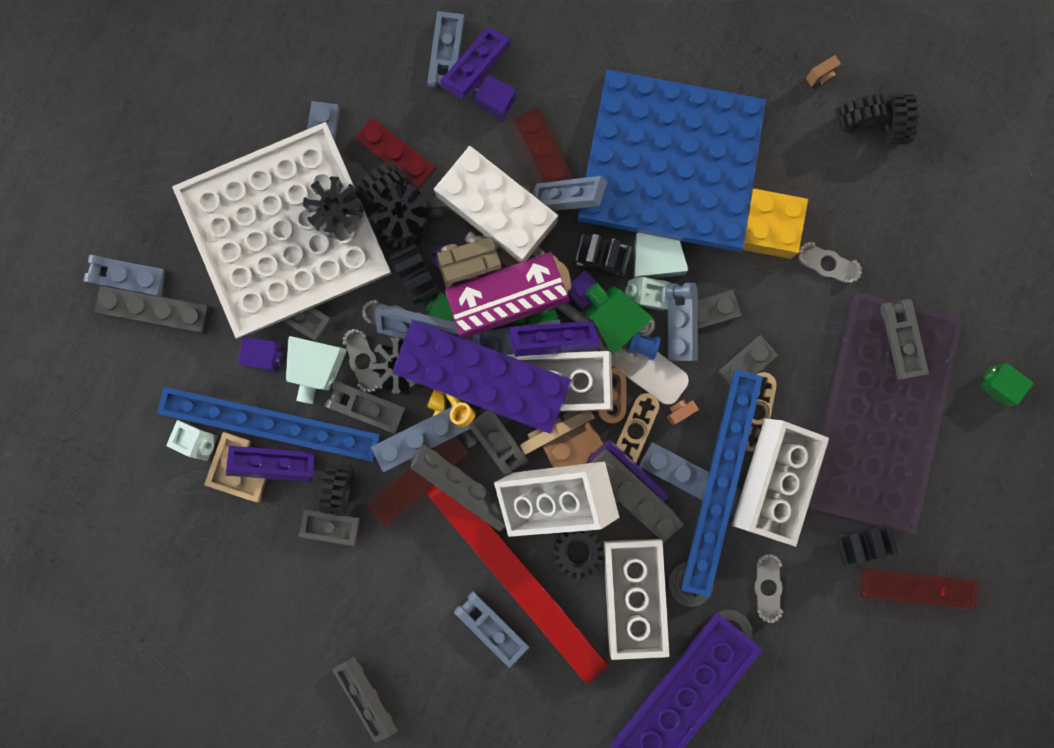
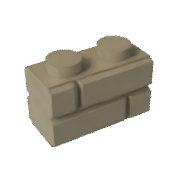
(468, 261)

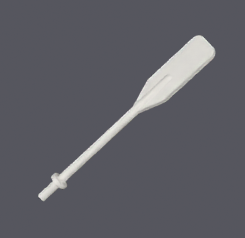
(655, 377)

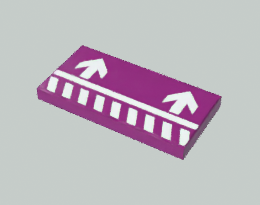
(506, 295)

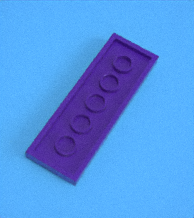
(482, 376)
(691, 688)

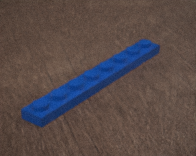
(268, 424)
(721, 483)

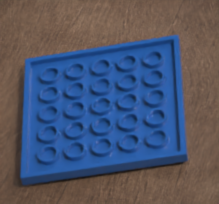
(675, 160)

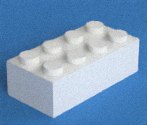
(496, 205)
(589, 375)
(780, 481)
(557, 500)
(636, 599)

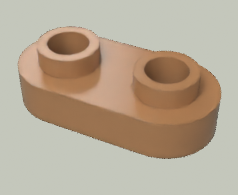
(619, 398)

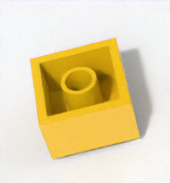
(775, 224)

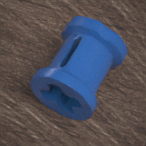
(644, 345)

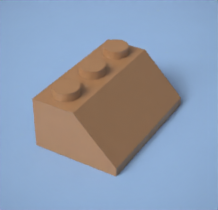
(573, 447)

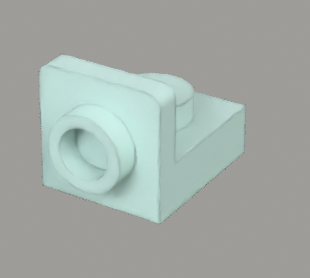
(648, 292)
(192, 441)

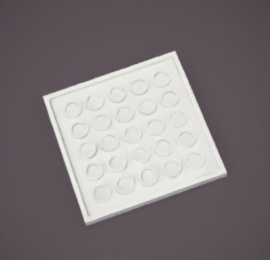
(258, 234)

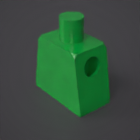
(614, 316)

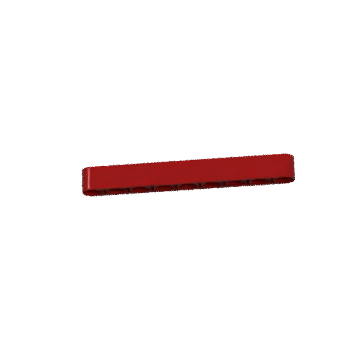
(523, 587)

